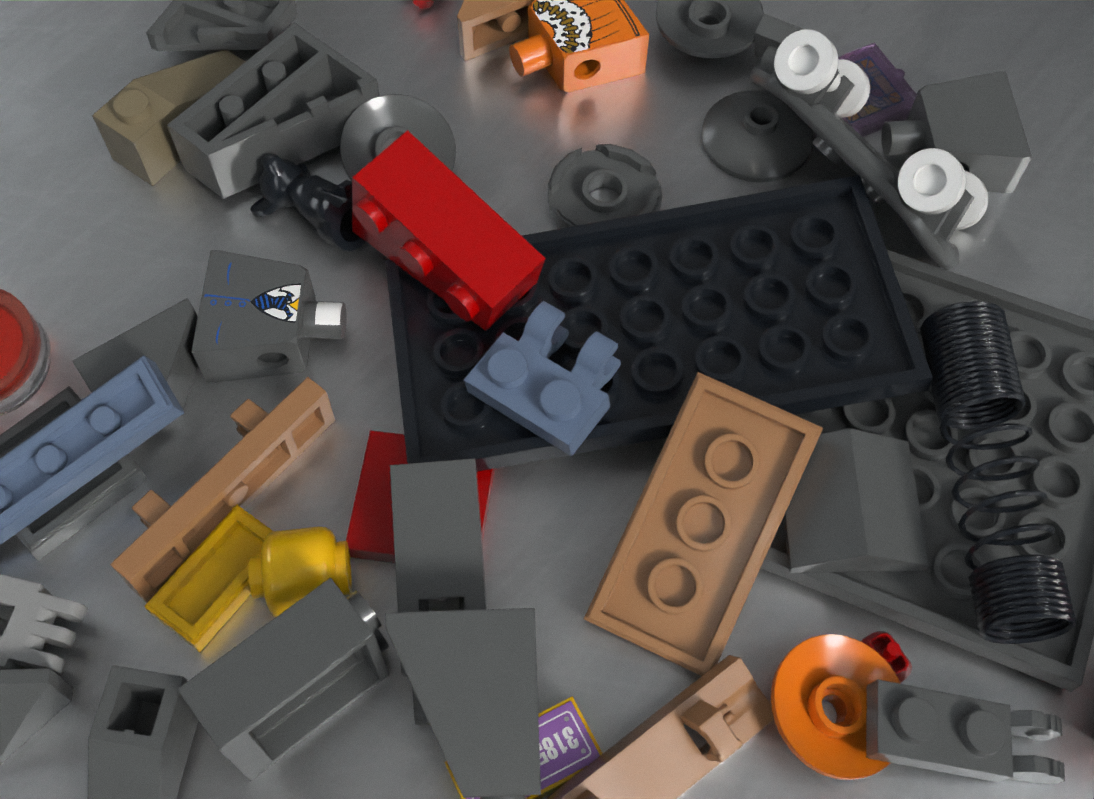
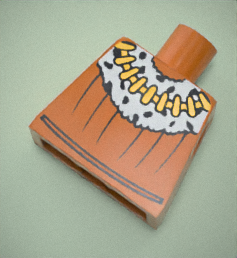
(582, 42)

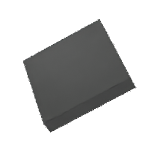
(84, 504)

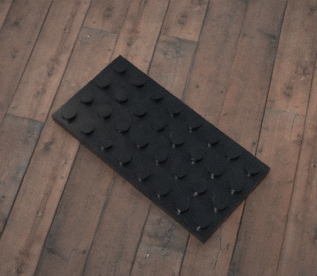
(752, 290)

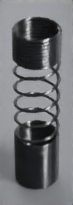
(978, 388)

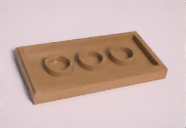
(703, 525)

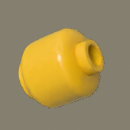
(296, 564)

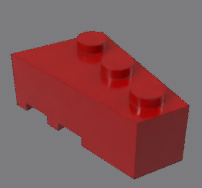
(442, 232)

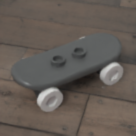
(932, 187)

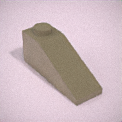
(138, 115)

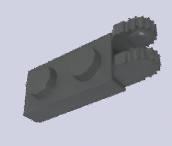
(957, 734)

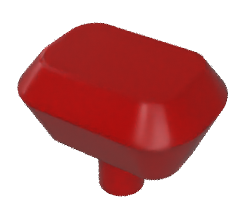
(890, 650)

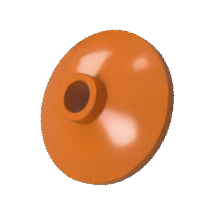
(834, 671)

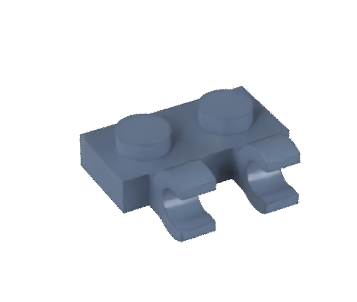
(540, 393)

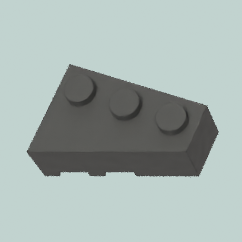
(278, 102)

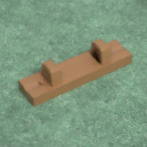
(268, 448)
(660, 755)

